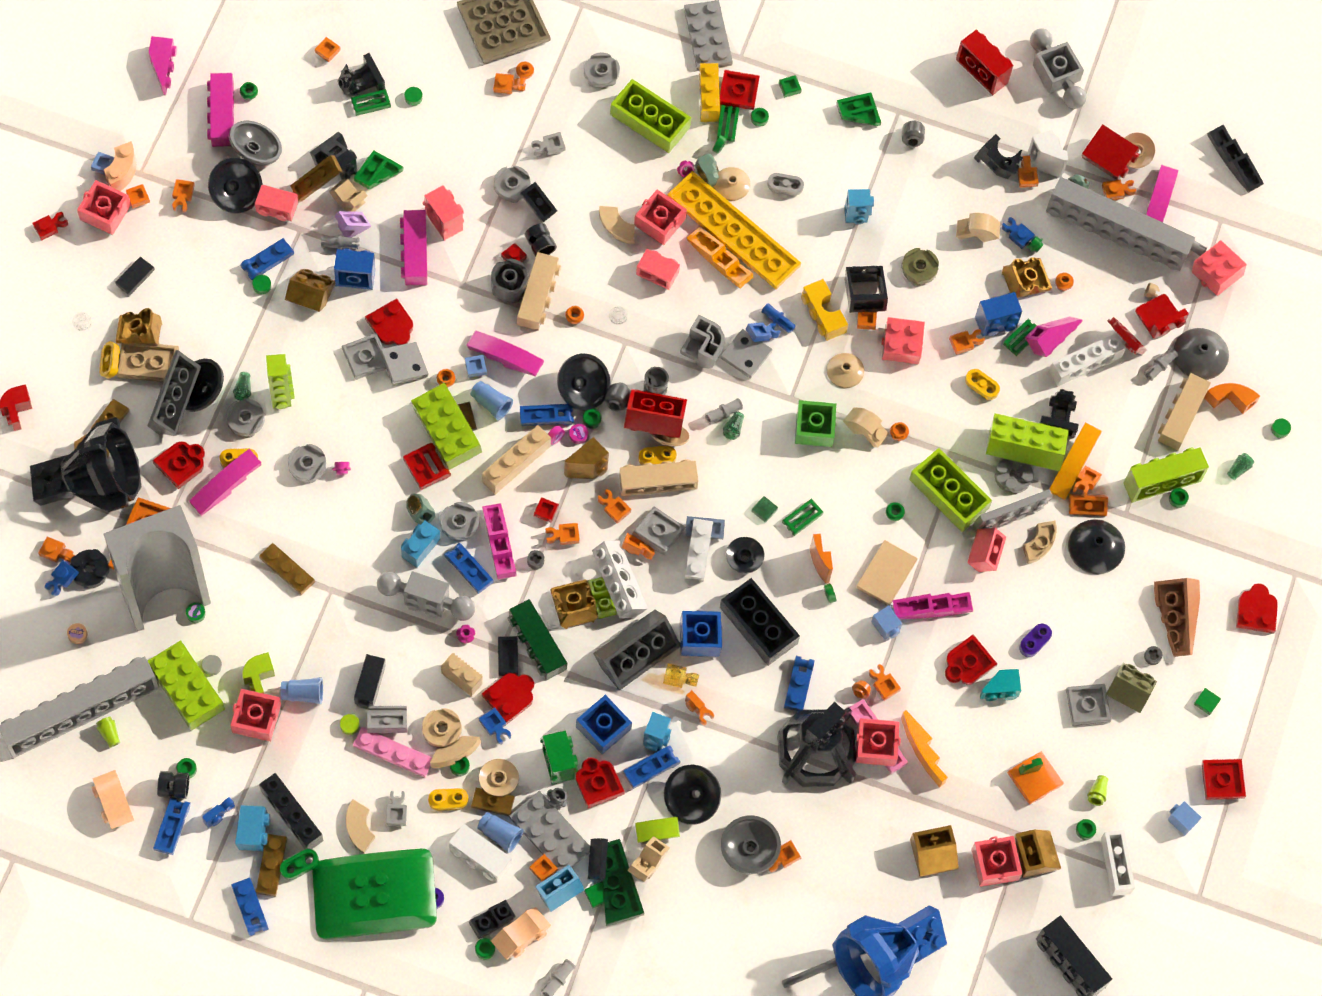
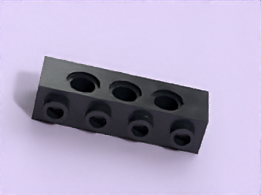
(291, 812)

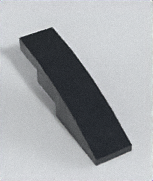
(1235, 159)

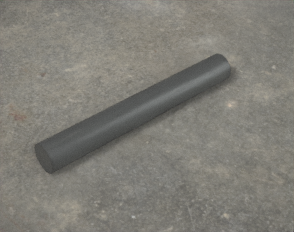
(809, 973)

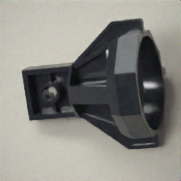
(88, 472)
(819, 734)

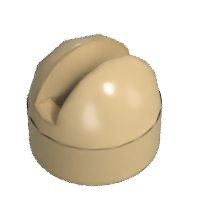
(1151, 290)

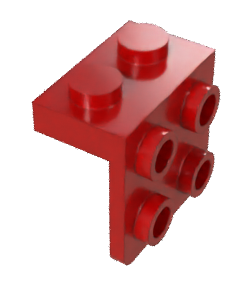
(1161, 316)

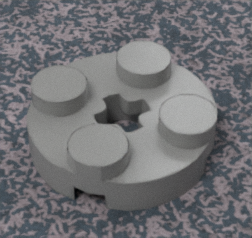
(599, 79)
(511, 174)
(249, 427)
(304, 453)
(1013, 484)
(462, 531)

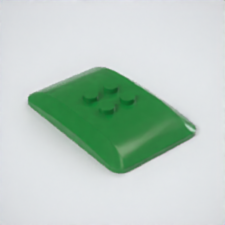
(374, 893)

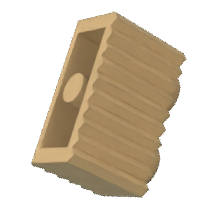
(462, 674)

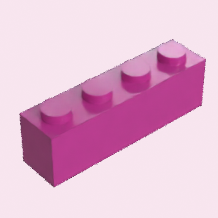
(221, 108)
(415, 247)

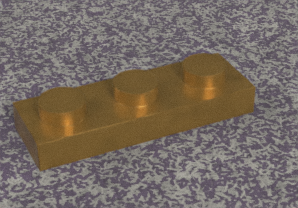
(316, 178)
(287, 569)
(270, 865)

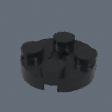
(93, 558)

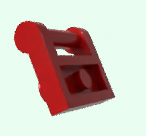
(422, 470)

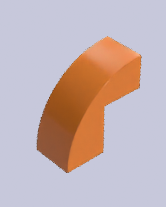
(1241, 396)

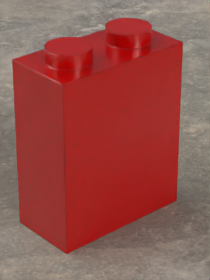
(1111, 152)

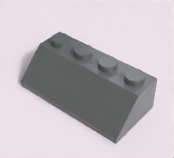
(174, 395)
(637, 649)

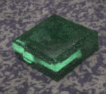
(764, 509)

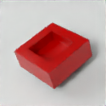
(514, 252)
(546, 510)

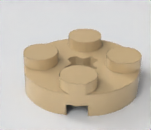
(441, 717)

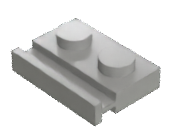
(387, 719)

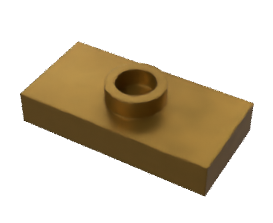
(114, 409)
(494, 804)

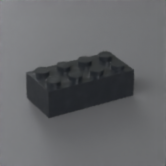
(759, 621)
(1073, 958)

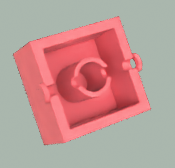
(103, 207)
(444, 212)
(660, 217)
(1218, 268)
(903, 340)
(255, 715)
(877, 742)
(996, 861)

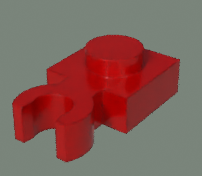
(47, 227)

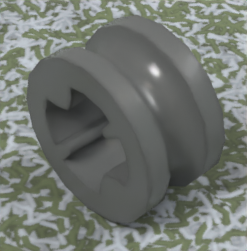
(532, 564)
(1147, 656)

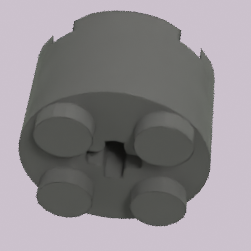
(509, 280)

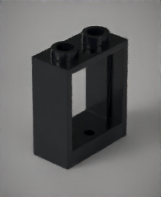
(866, 302)

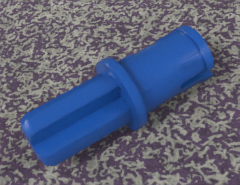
(778, 318)

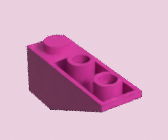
(161, 57)
(1048, 336)

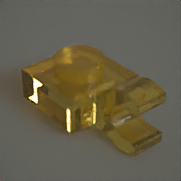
(677, 675)

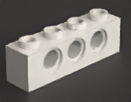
(1087, 359)
(619, 579)

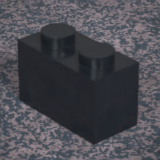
(538, 202)

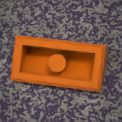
(1089, 505)

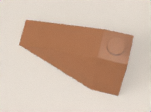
(1179, 609)

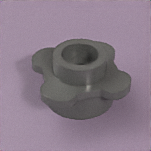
(557, 793)

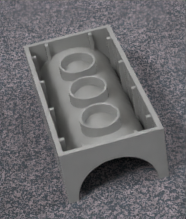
(156, 557)

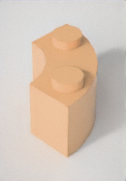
(122, 168)
(113, 799)
(521, 933)

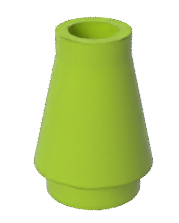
(108, 731)
(1098, 793)

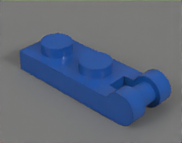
(267, 258)
(546, 415)
(469, 568)
(799, 684)
(651, 767)
(171, 826)
(249, 906)

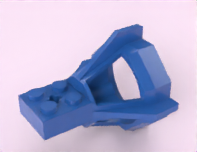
(891, 948)

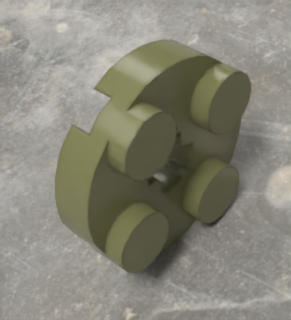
(916, 275)

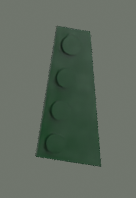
(620, 891)

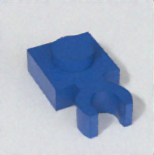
(1018, 234)
(760, 332)
(63, 576)
(494, 723)
(215, 815)

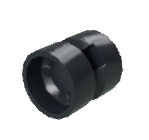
(540, 239)
(180, 784)

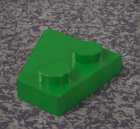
(859, 109)
(377, 170)

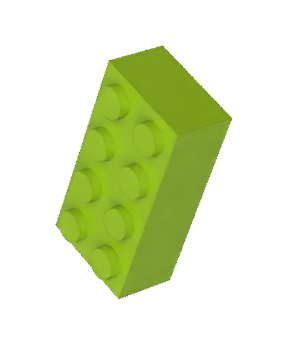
(650, 116)
(446, 426)
(1027, 442)
(1165, 474)
(950, 489)
(186, 685)

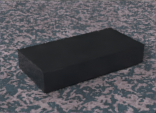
(135, 275)
(507, 655)
(597, 858)

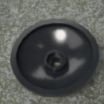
(246, 184)
(593, 381)
(207, 385)
(1093, 556)
(681, 798)

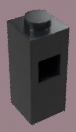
(369, 681)

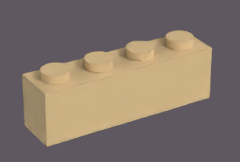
(538, 290)
(1184, 411)
(516, 459)
(658, 477)

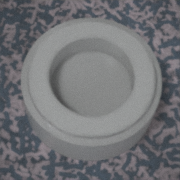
(211, 665)

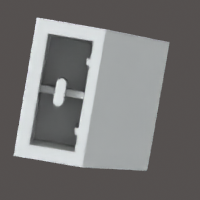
(1048, 154)

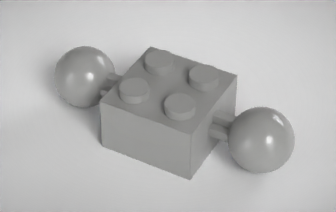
(1058, 68)
(426, 595)

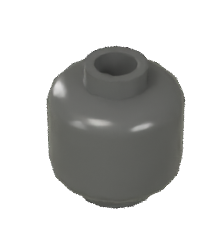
(913, 133)
(617, 396)

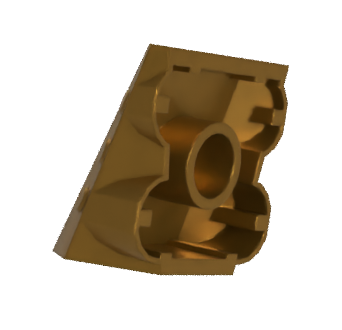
(1026, 277)
(139, 327)
(574, 603)

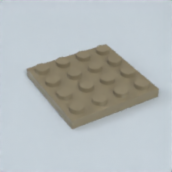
(503, 26)

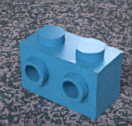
(858, 206)
(420, 543)
(657, 732)
(252, 828)
(560, 888)

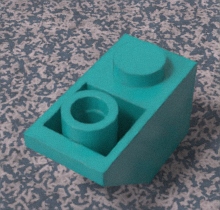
(1003, 685)

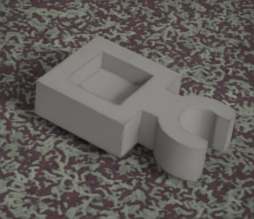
(551, 143)
(397, 812)

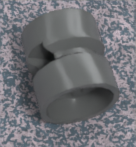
(656, 380)

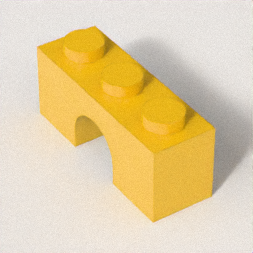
(709, 92)
(829, 323)

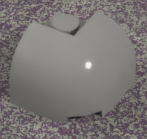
(704, 342)

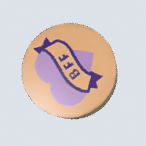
(77, 633)

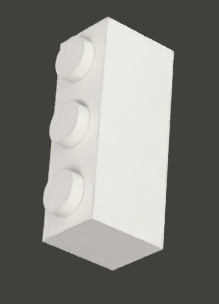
(698, 550)
(479, 853)
(1117, 863)

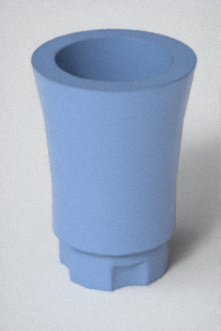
(491, 400)
(303, 690)
(500, 831)

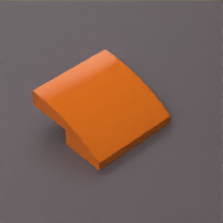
(821, 560)
(1036, 784)

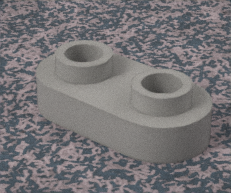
(785, 184)

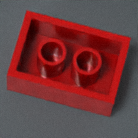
(984, 62)
(655, 413)

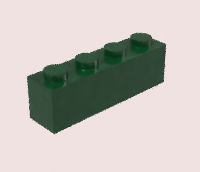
(537, 639)

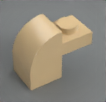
(348, 196)
(979, 225)
(866, 423)
(649, 859)

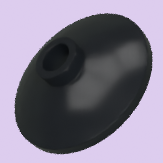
(745, 546)

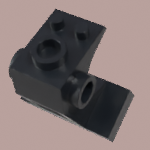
(370, 74)
(337, 147)
(996, 161)
(1066, 402)

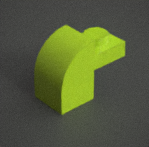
(258, 669)

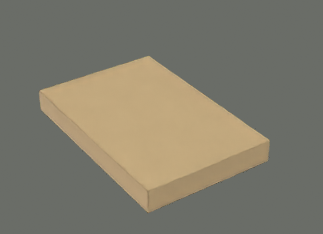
(145, 361)
(887, 573)

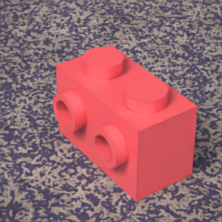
(276, 203)
(658, 269)
(986, 549)

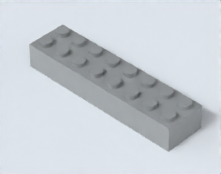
(1120, 224)
(78, 706)

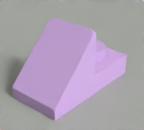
(351, 223)

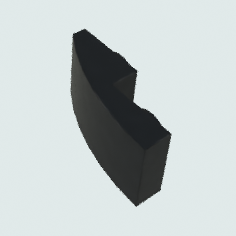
(492, 919)

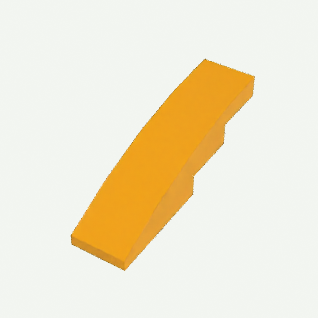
(719, 257)
(1075, 461)
(920, 743)

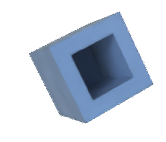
(887, 623)
(1184, 818)

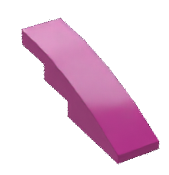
(1162, 193)
(505, 353)
(224, 482)
(499, 541)
(933, 606)

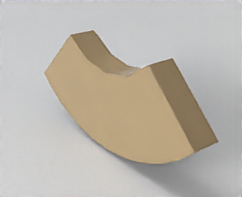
(616, 225)
(1041, 543)
(447, 756)
(357, 826)

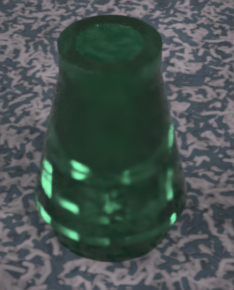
(242, 387)
(733, 427)
(1240, 466)

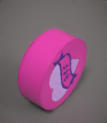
(578, 433)
(556, 434)

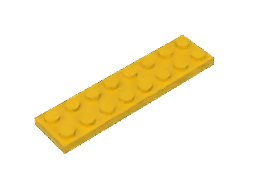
(735, 230)

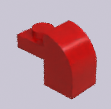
(15, 401)

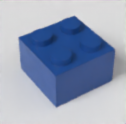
(354, 269)
(998, 314)
(700, 633)
(603, 724)

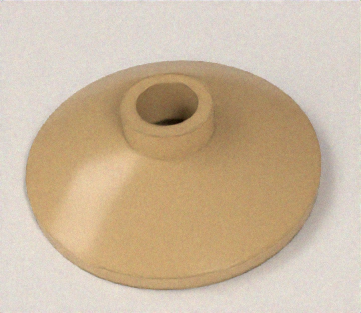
(1146, 147)
(732, 190)
(842, 377)
(684, 438)
(498, 769)

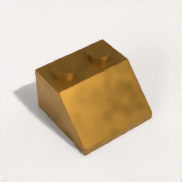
(587, 461)

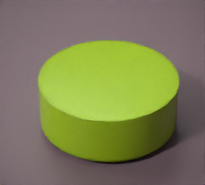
(349, 724)

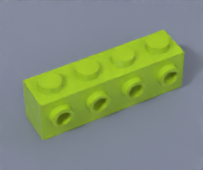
(280, 381)

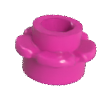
(690, 167)
(341, 468)
(465, 638)

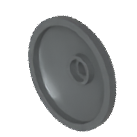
(255, 142)
(1201, 362)
(753, 832)

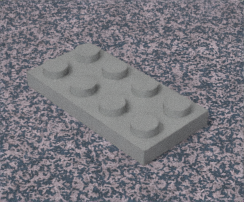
(708, 33)
(1016, 509)
(550, 832)

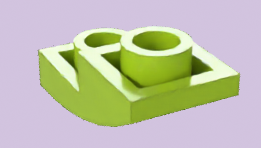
(603, 600)
(659, 828)

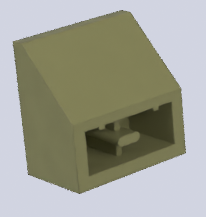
(1131, 687)

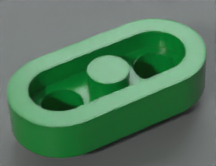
(298, 862)

